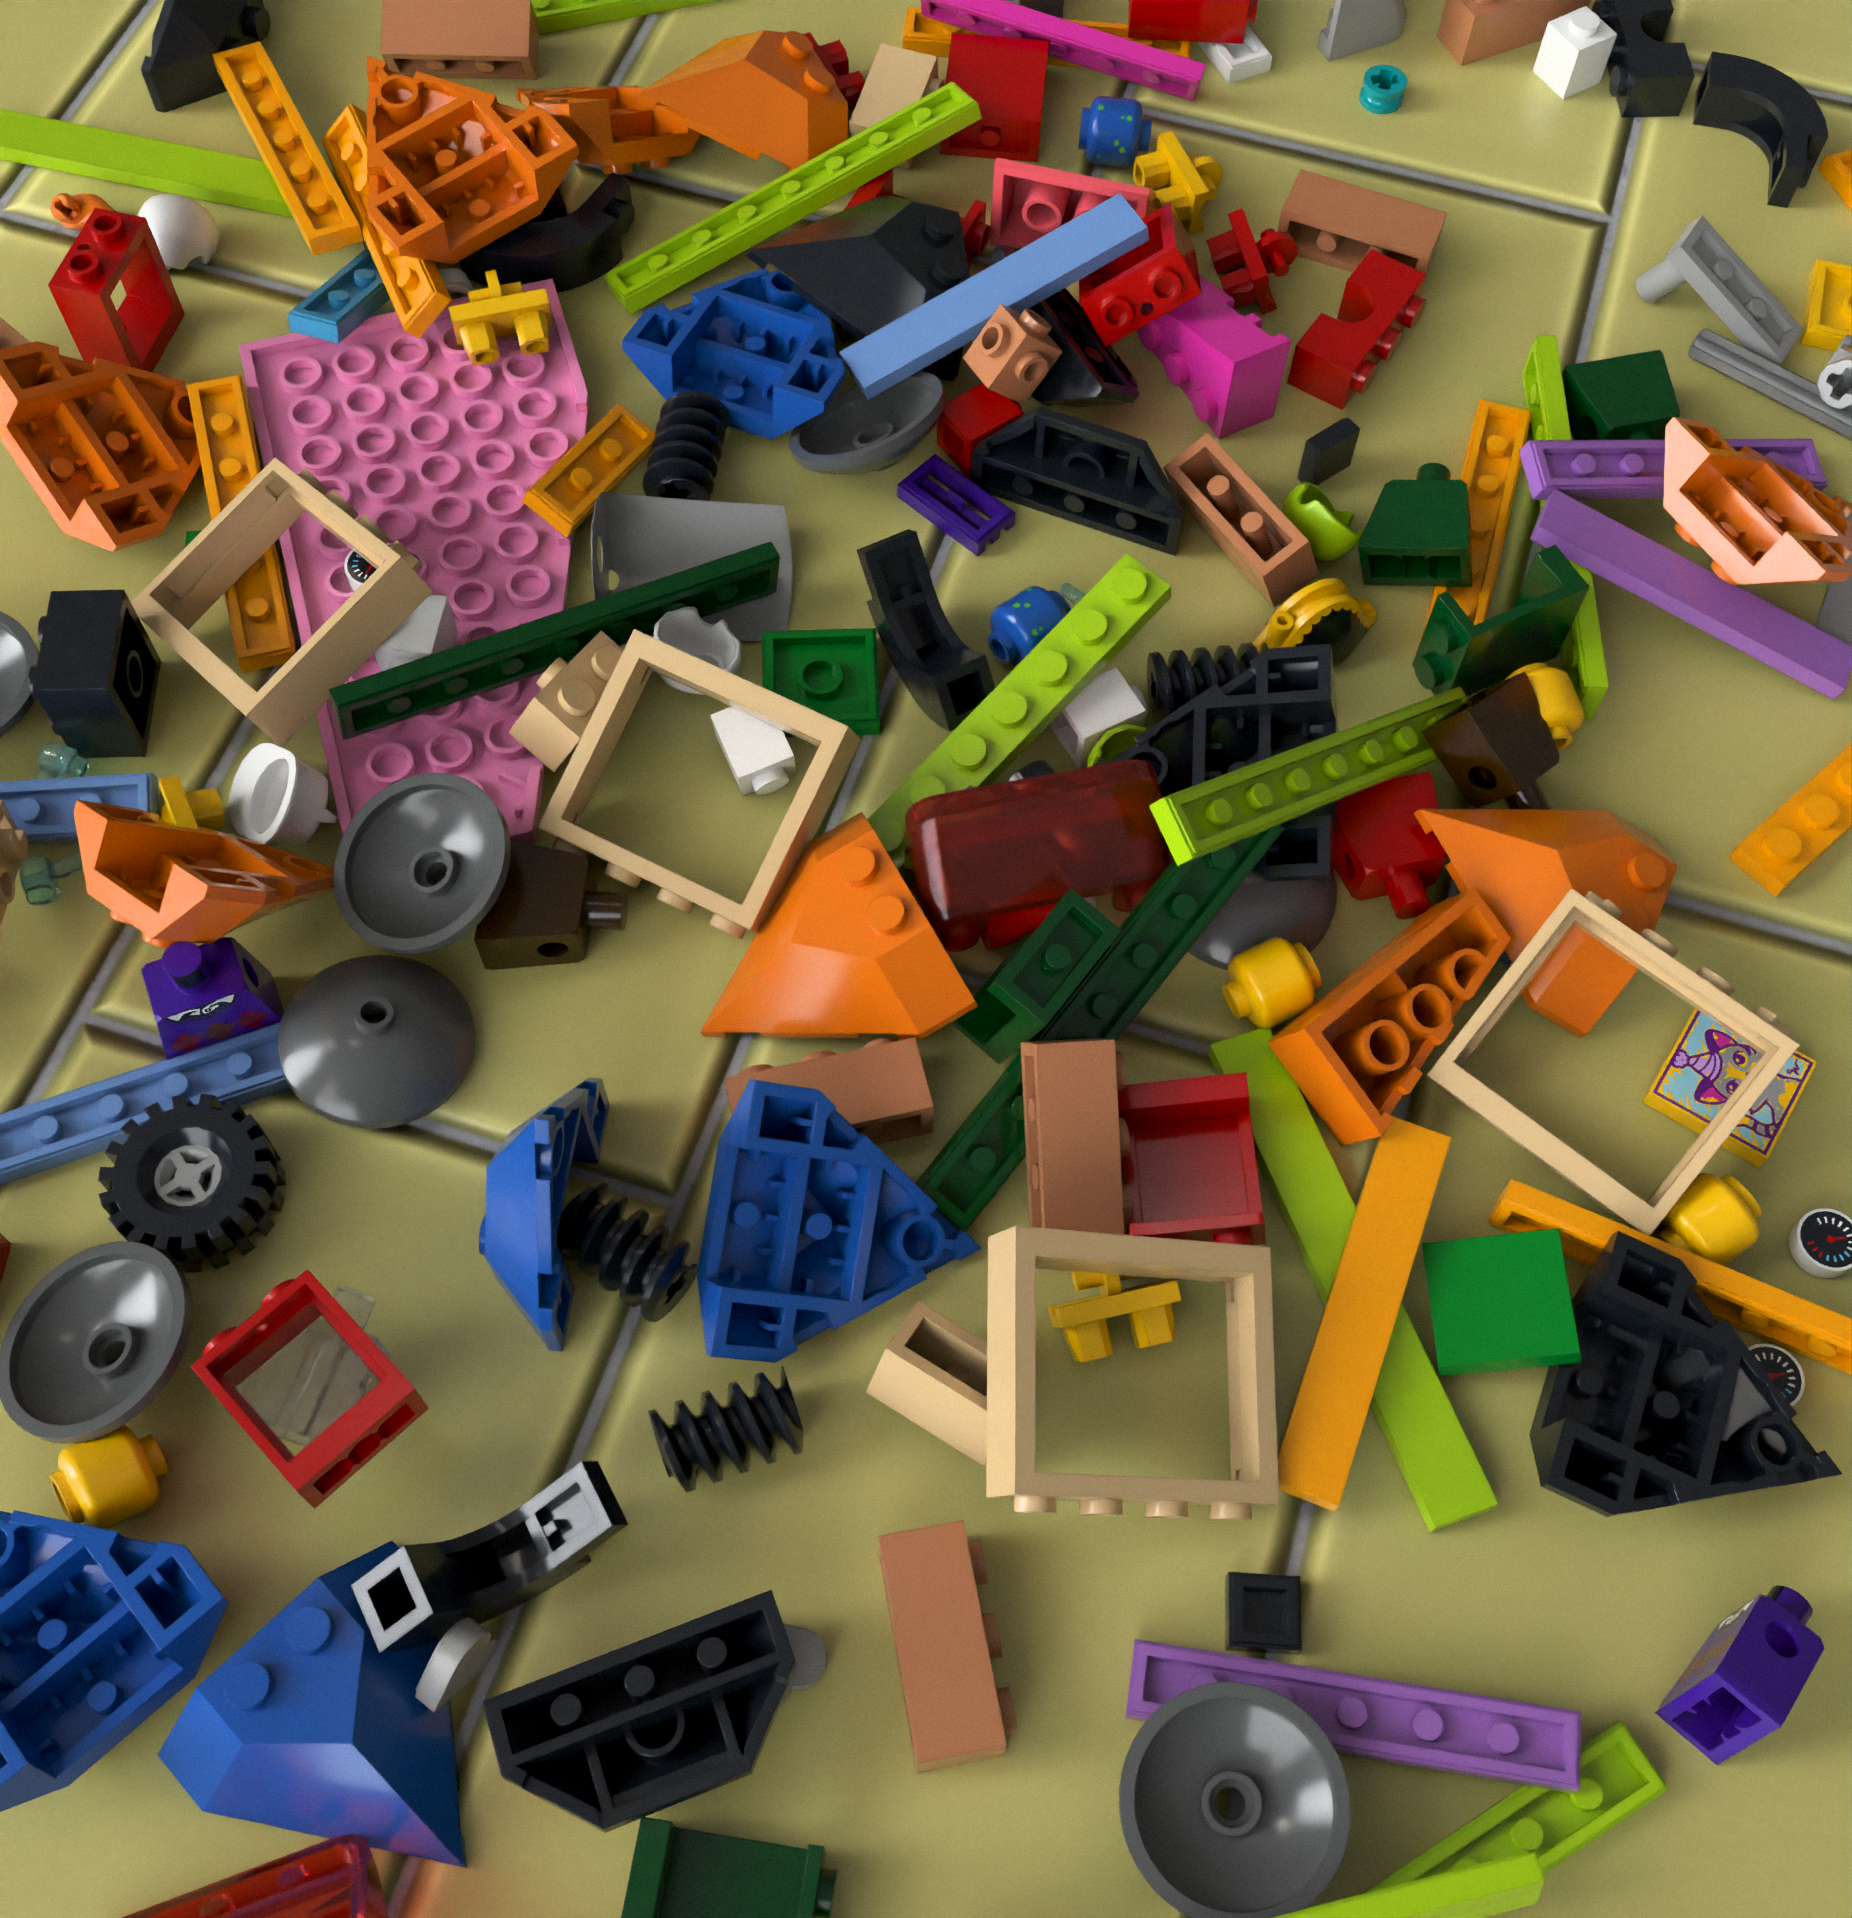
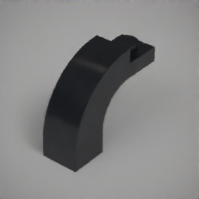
(1767, 110)
(566, 249)
(923, 647)
(492, 1570)

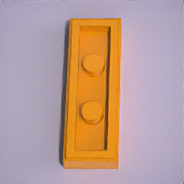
(591, 466)

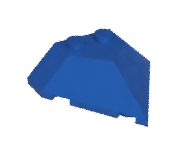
(748, 347)
(526, 1204)
(807, 1226)
(89, 1643)
(324, 1731)

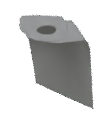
(662, 536)

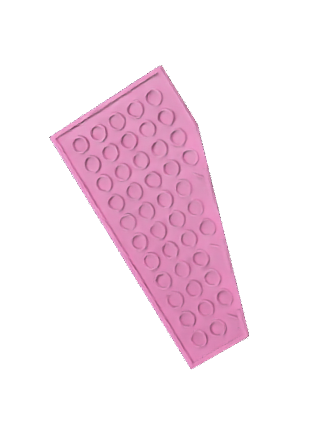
(443, 468)

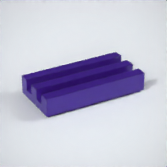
(948, 508)

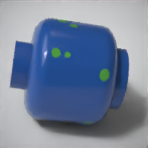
(1114, 131)
(1023, 622)

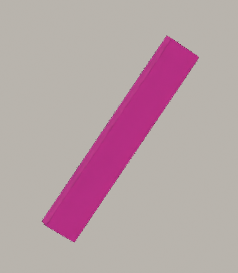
(1074, 43)

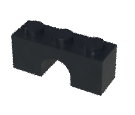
(1645, 72)

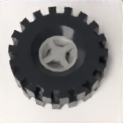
(171, 1159)

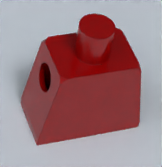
(1386, 848)

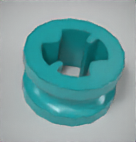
(1383, 89)

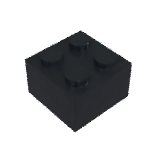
(96, 673)

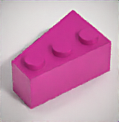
(1219, 359)

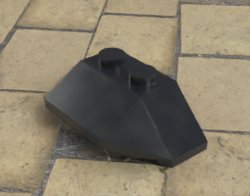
(183, 46)
(1086, 369)
(1082, 477)
(648, 1717)

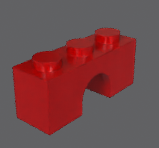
(1343, 355)

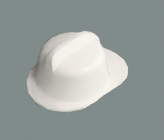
(278, 797)

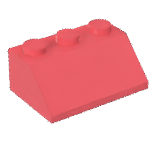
(1039, 199)

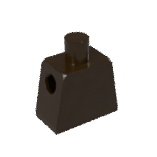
(1497, 745)
(546, 910)

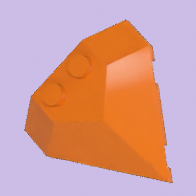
(758, 97)
(614, 127)
(455, 164)
(98, 442)
(1752, 512)
(1525, 868)
(187, 880)
(843, 953)

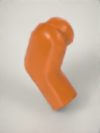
(76, 209)

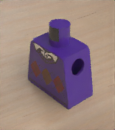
(209, 994)
(1745, 1675)

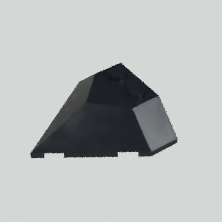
(874, 264)
(1264, 711)
(1662, 1397)

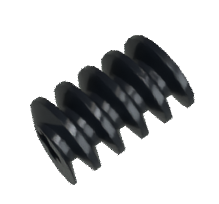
(686, 447)
(1182, 680)
(623, 1253)
(728, 1430)

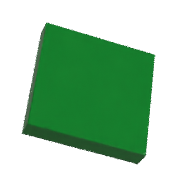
(826, 673)
(1500, 1303)

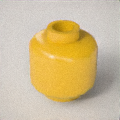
(1557, 701)
(1271, 982)
(1713, 1219)
(108, 1478)

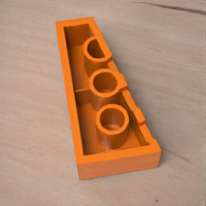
(1379, 1024)

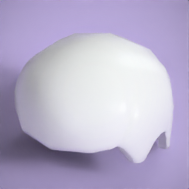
(181, 229)
(706, 641)

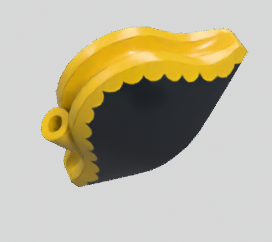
(1317, 616)

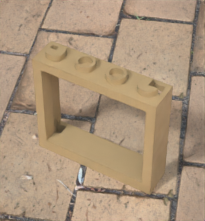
(233, 545)
(639, 658)
(1654, 957)
(1012, 1372)

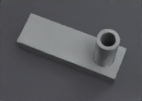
(1727, 287)

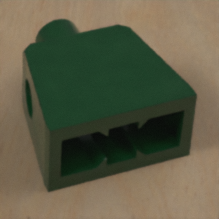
(1620, 398)
(1419, 532)

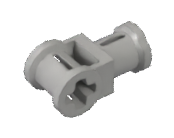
(1838, 376)

